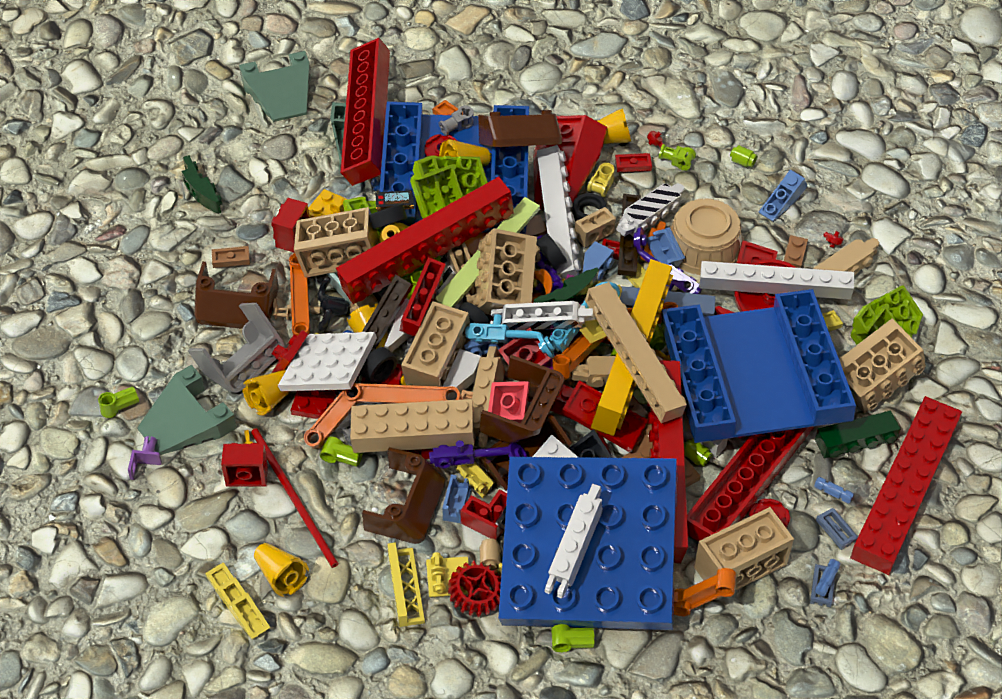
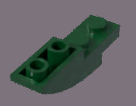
(200, 187)
(573, 288)

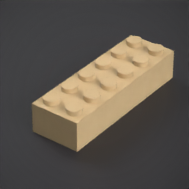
(411, 425)

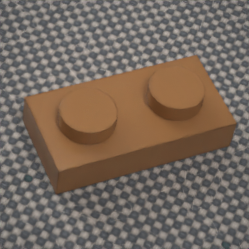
(795, 251)
(230, 256)

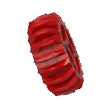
(463, 578)

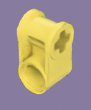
(602, 179)

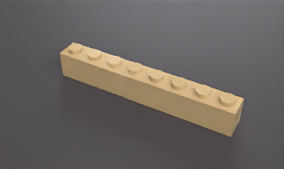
(635, 352)

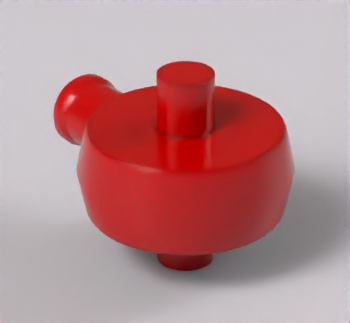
(655, 138)
(833, 238)

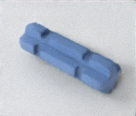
(834, 490)
(827, 577)

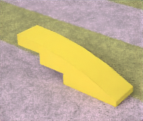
(237, 601)

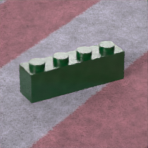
(857, 434)

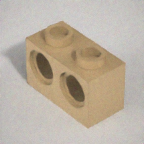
(595, 227)

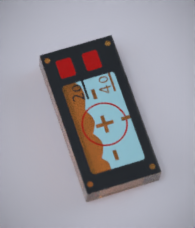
(392, 198)

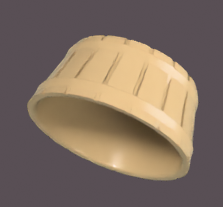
(707, 232)

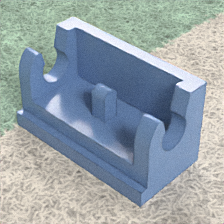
(665, 247)
(455, 499)

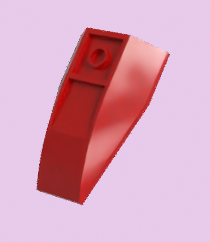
(582, 146)

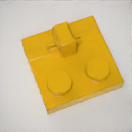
(326, 204)

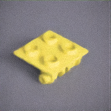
(439, 573)

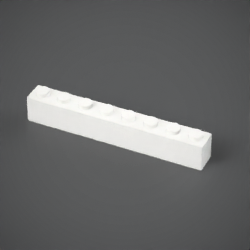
(557, 207)
(775, 279)

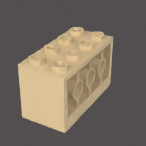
(332, 240)
(505, 270)
(435, 346)
(881, 365)
(748, 547)

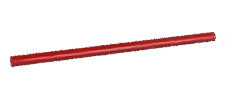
(296, 500)

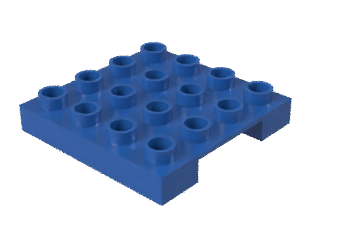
(405, 142)
(758, 368)
(629, 559)

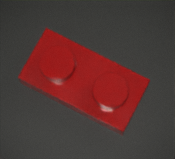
(633, 162)

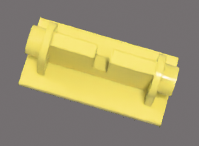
(477, 478)

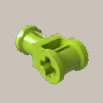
(678, 156)

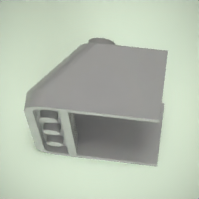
(249, 359)

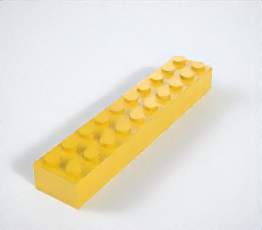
(620, 383)

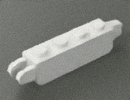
(575, 541)

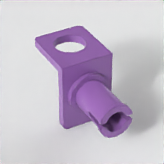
(146, 456)

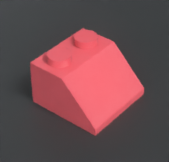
(509, 399)

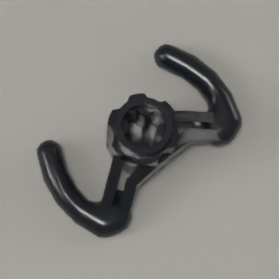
(330, 305)

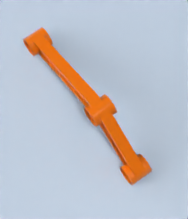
(299, 297)
(581, 348)
(372, 394)
(719, 585)

